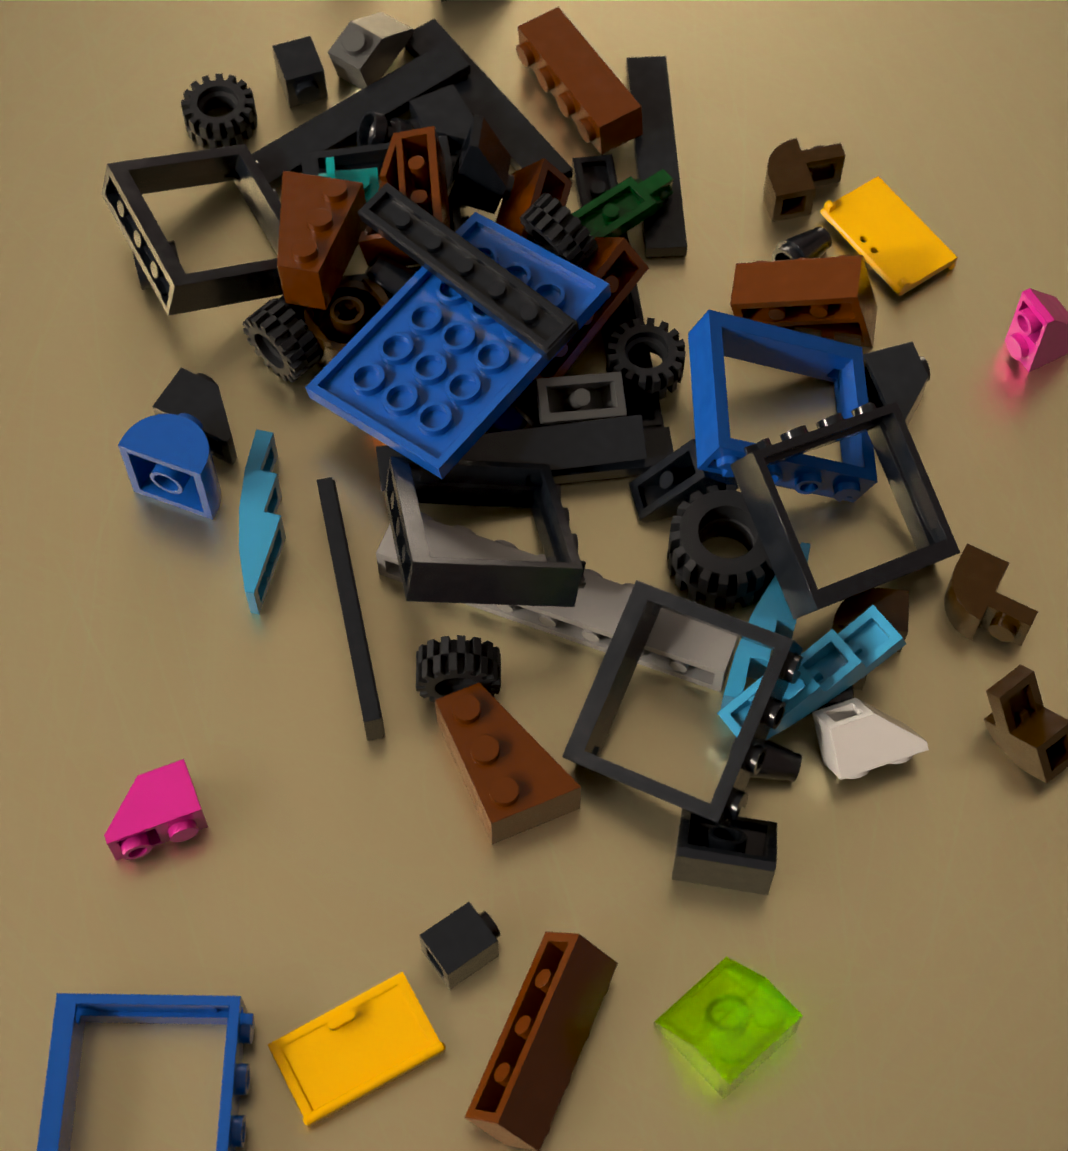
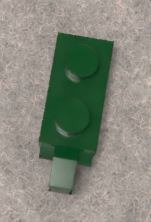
(625, 205)

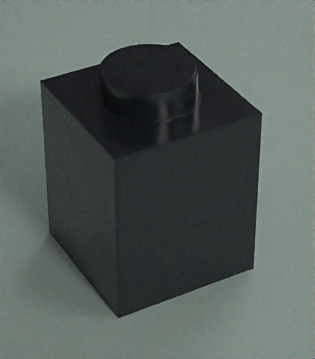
(300, 71)
(461, 944)

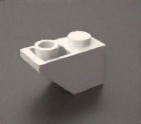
(862, 738)

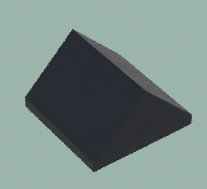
(726, 857)

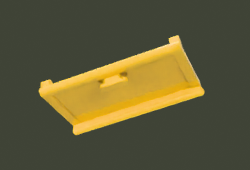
(896, 239)
(361, 1055)

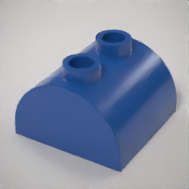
(172, 463)

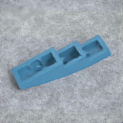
(259, 525)
(750, 658)
(826, 670)

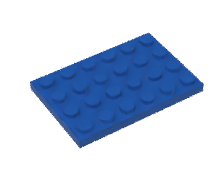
(437, 367)

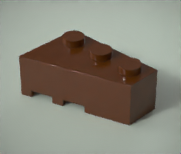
(418, 171)
(317, 235)
(808, 296)
(502, 765)

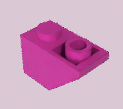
(1038, 330)
(155, 811)

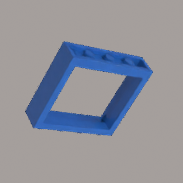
(790, 351)
(66, 1044)

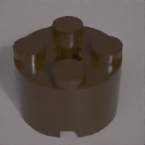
(346, 315)

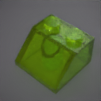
(729, 1024)

